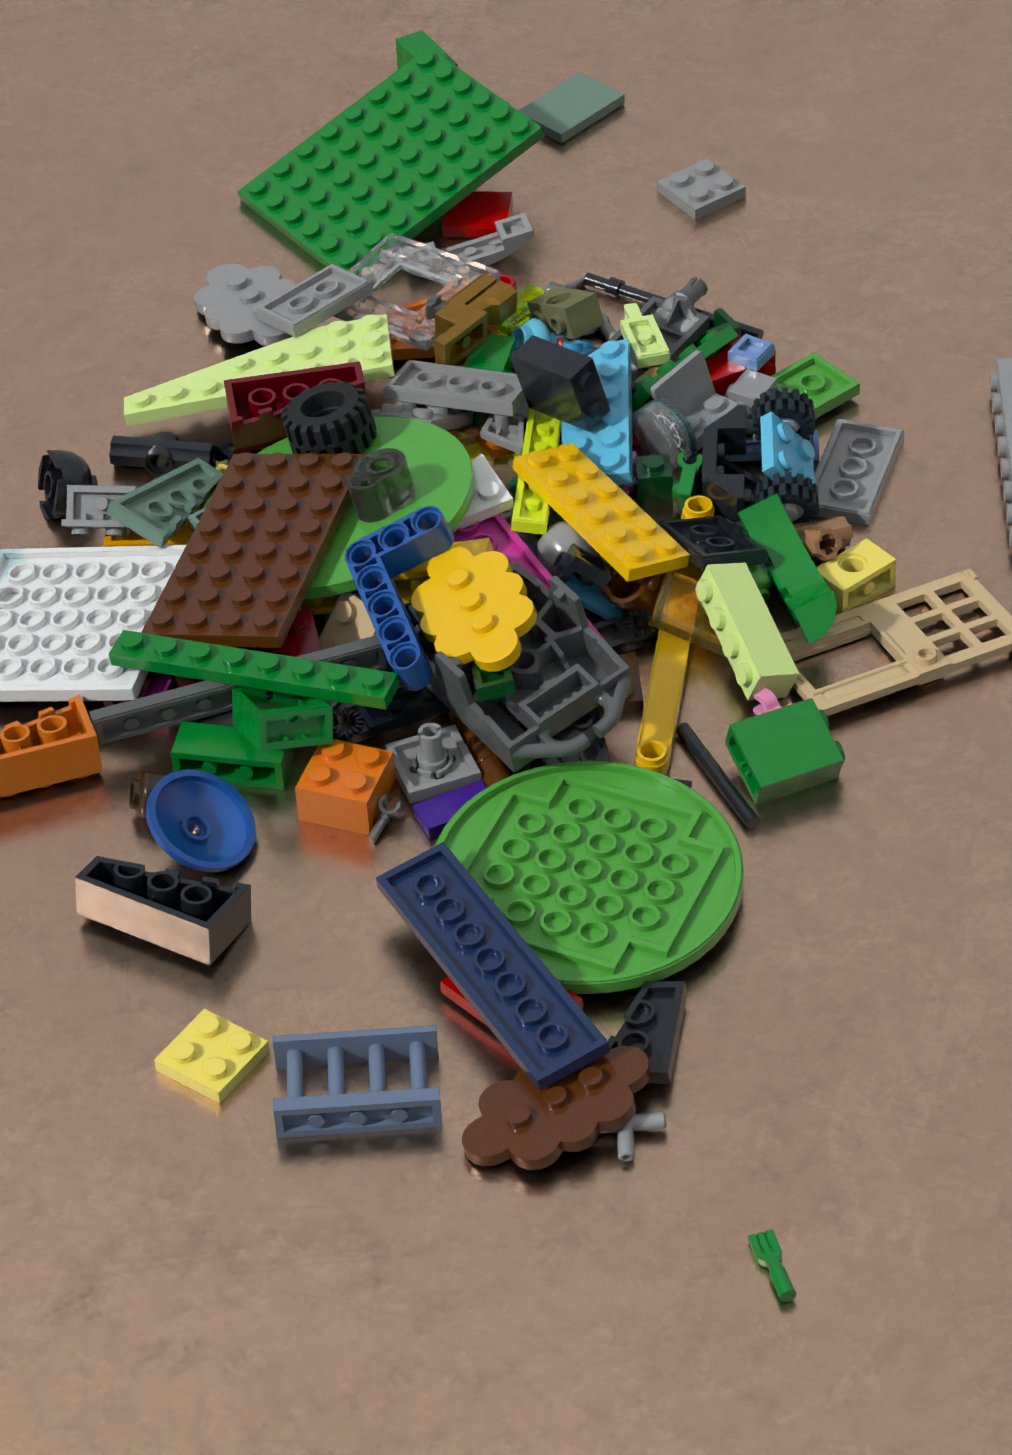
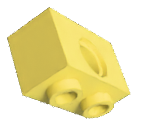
(859, 575)

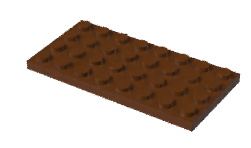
(255, 550)

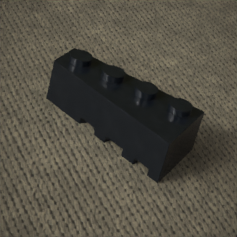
(163, 908)

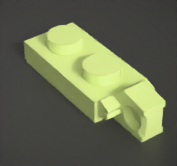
(645, 338)

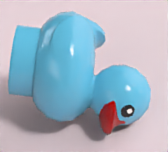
(538, 329)

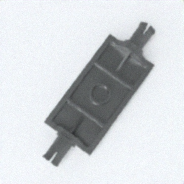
(676, 319)

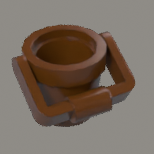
(634, 594)

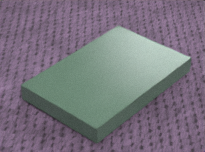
(573, 106)

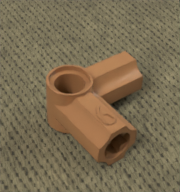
(825, 537)

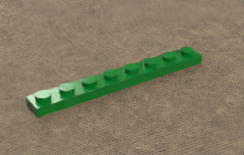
(255, 669)

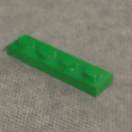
(710, 346)

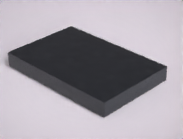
(714, 541)

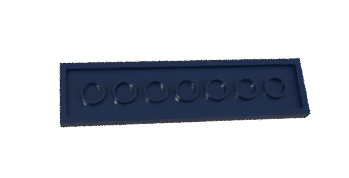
(493, 966)

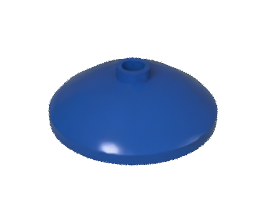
(207, 808)

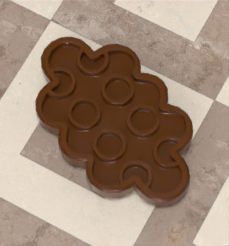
(565, 1116)

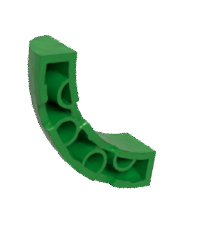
(791, 567)

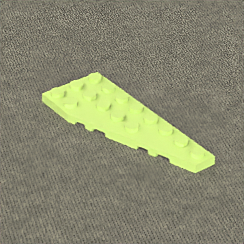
(327, 345)

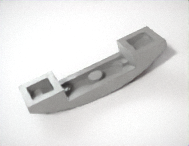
(488, 249)

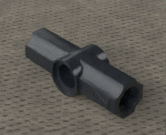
(159, 454)

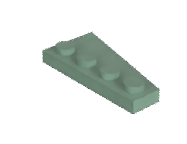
(163, 504)

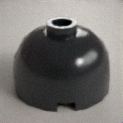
(55, 473)

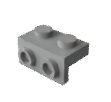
(89, 506)

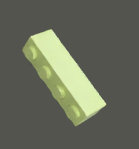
(746, 630)

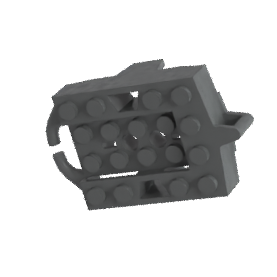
(556, 680)

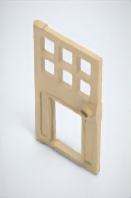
(915, 653)

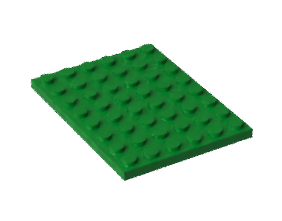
(391, 161)

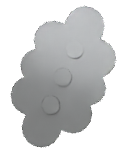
(232, 299)

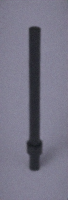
(617, 288)

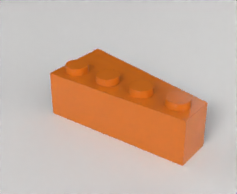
(48, 749)

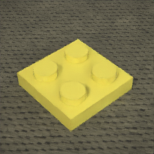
(212, 1055)

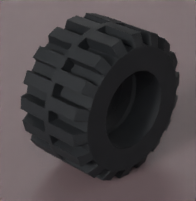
(329, 420)

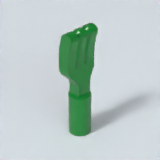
(769, 1254)

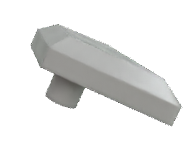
(504, 432)

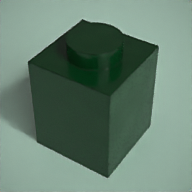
(654, 482)

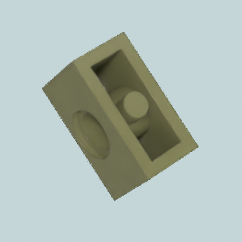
(567, 311)

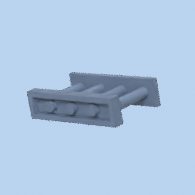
(362, 1111)

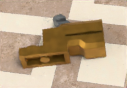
(465, 316)

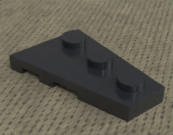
(655, 1026)

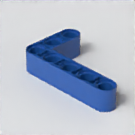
(373, 566)

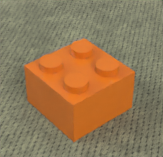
(345, 786)

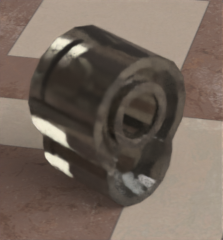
(380, 484)

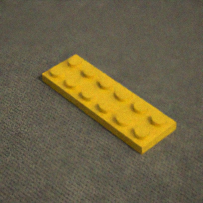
(601, 512)

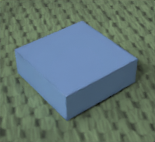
(751, 352)

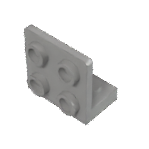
(693, 394)

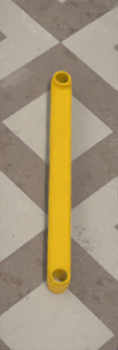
(667, 675)

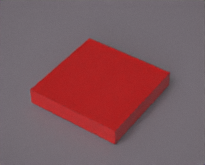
(477, 214)

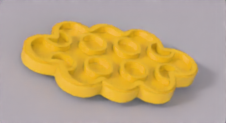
(474, 608)

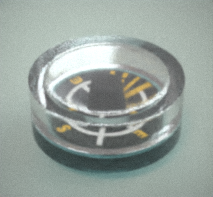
(664, 430)

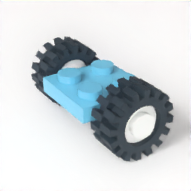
(784, 428)

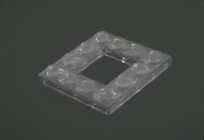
(422, 260)

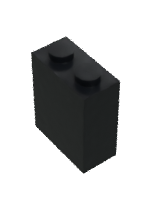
(560, 383)

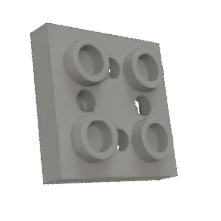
(433, 755)

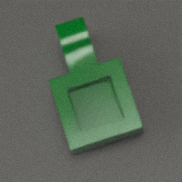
(688, 482)

